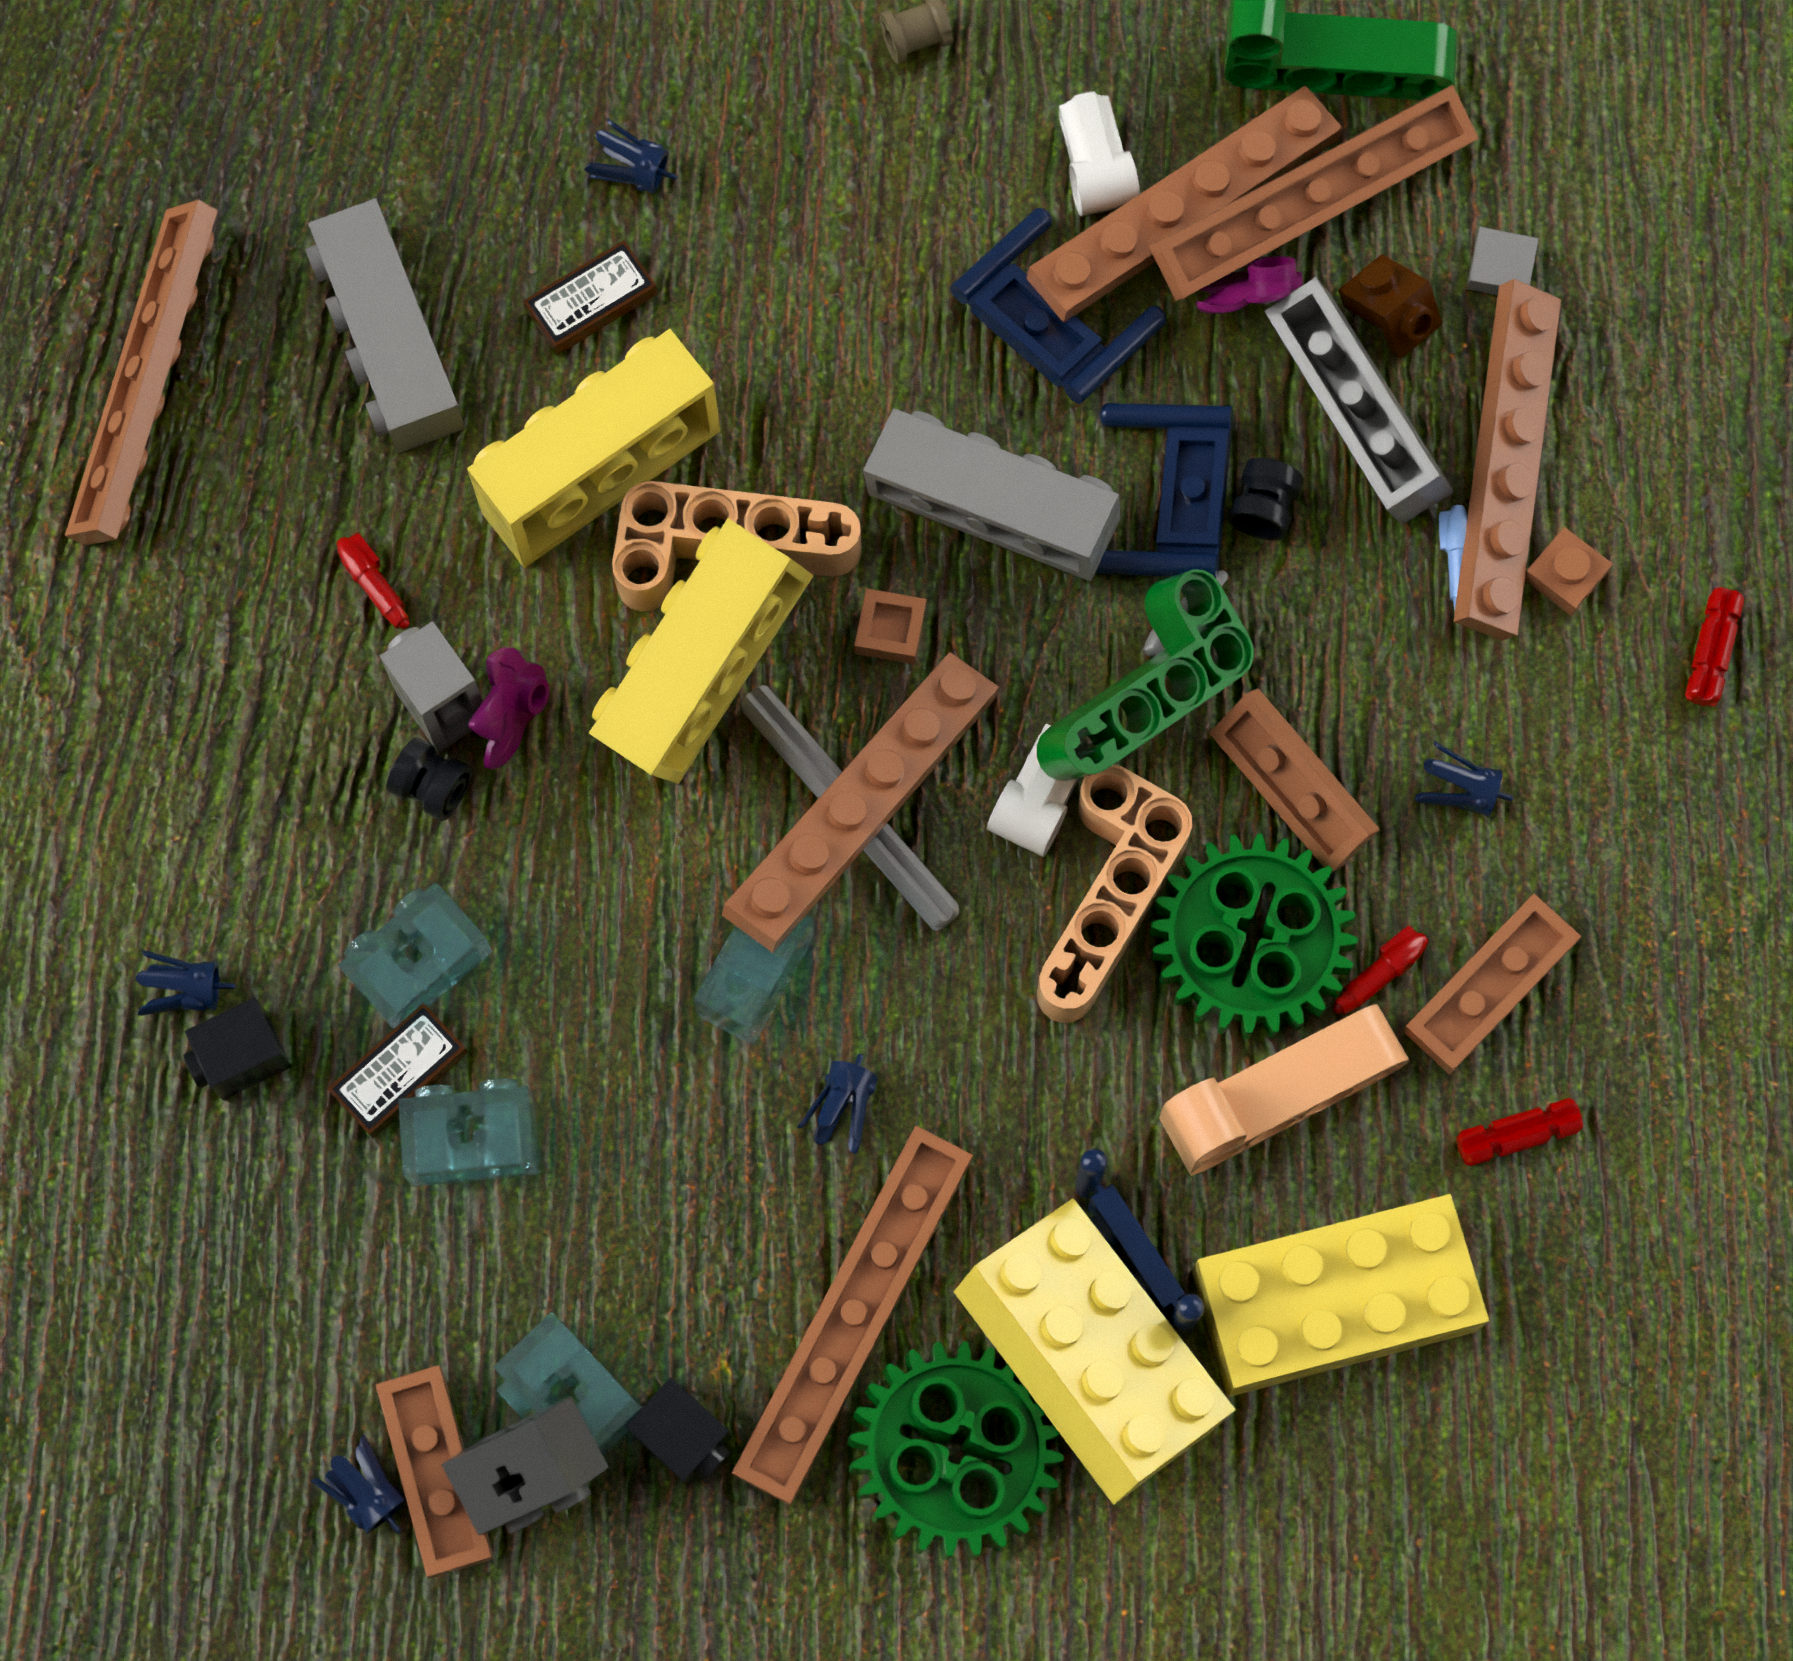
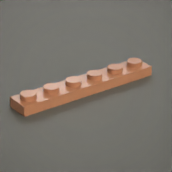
(1235, 166)
(1313, 193)
(141, 373)
(1507, 460)
(859, 802)
(852, 1316)

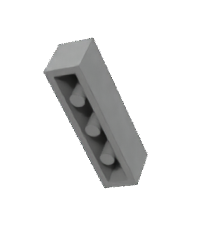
(386, 326)
(1358, 401)
(993, 492)

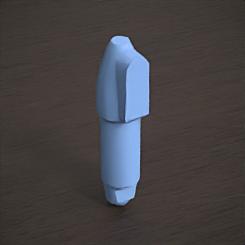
(1452, 537)

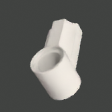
(1099, 169)
(1032, 806)

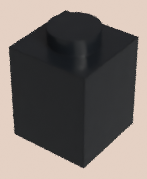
(235, 1050)
(681, 1434)

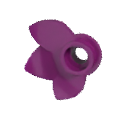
(1263, 283)
(515, 698)

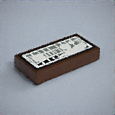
(590, 297)
(404, 1060)

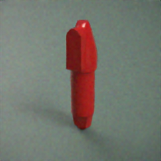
(363, 567)
(1394, 960)

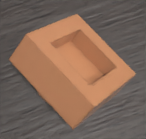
(1567, 571)
(890, 626)

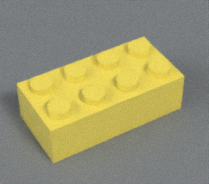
(595, 446)
(699, 652)
(1339, 1295)
(1093, 1350)

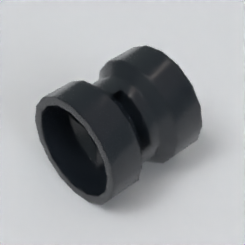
(1266, 499)
(429, 779)

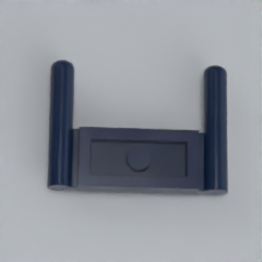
(1014, 310)
(1191, 487)
(1133, 1246)

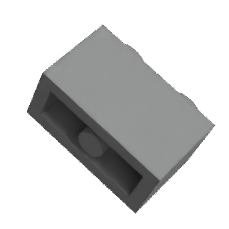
(432, 684)

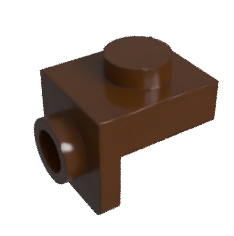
(1394, 302)

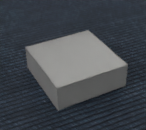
(1500, 258)

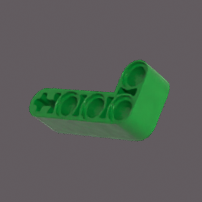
(1336, 53)
(1143, 691)

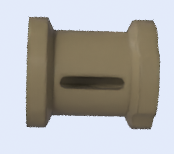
(915, 29)

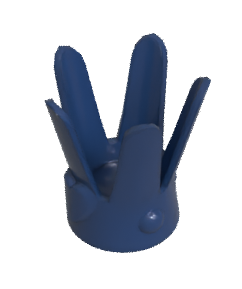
(644, 157)
(1480, 783)
(198, 980)
(844, 1085)
(367, 1500)

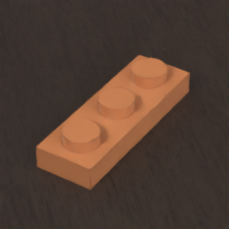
(1293, 780)
(1491, 984)
(423, 1438)

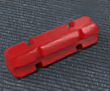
(1714, 647)
(1519, 1131)

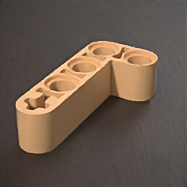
(690, 505)
(1104, 901)
(1230, 1116)

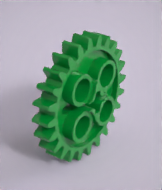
(1305, 953)
(936, 1508)

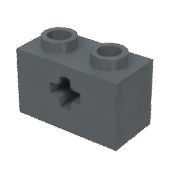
(525, 1468)

